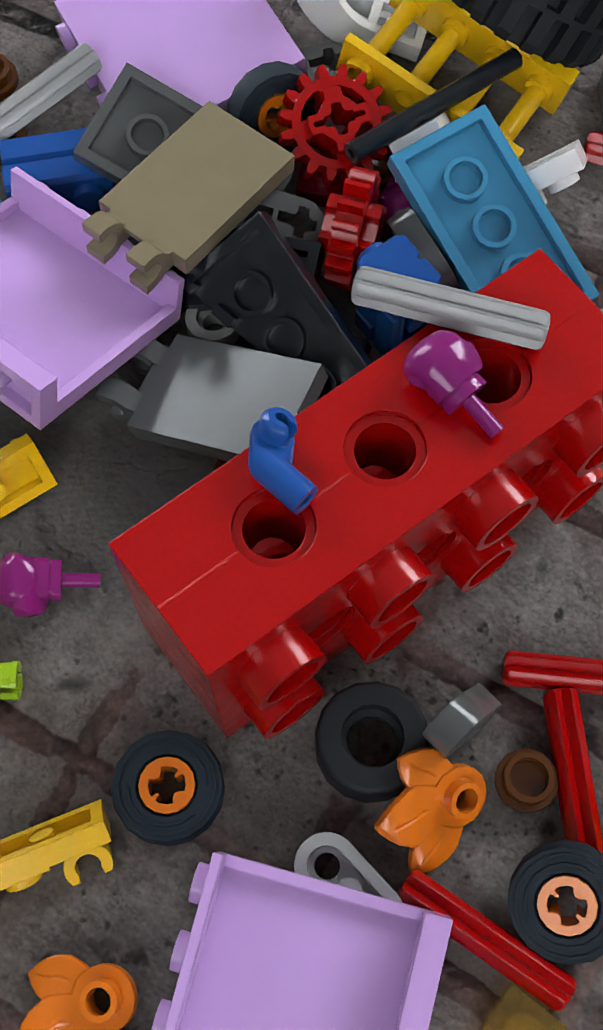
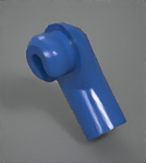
(272, 459)

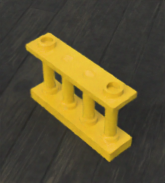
(537, 80)

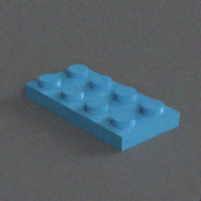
(480, 203)

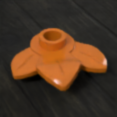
(428, 811)
(68, 992)

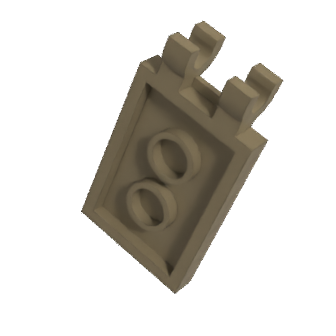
(187, 195)

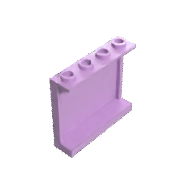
(185, 44)
(63, 310)
(300, 955)

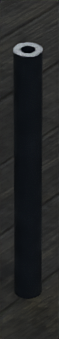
(432, 105)

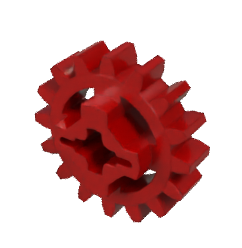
(329, 102)
(351, 225)

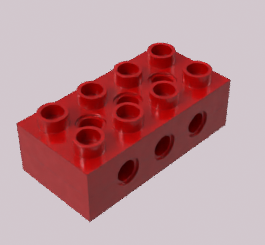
(405, 495)

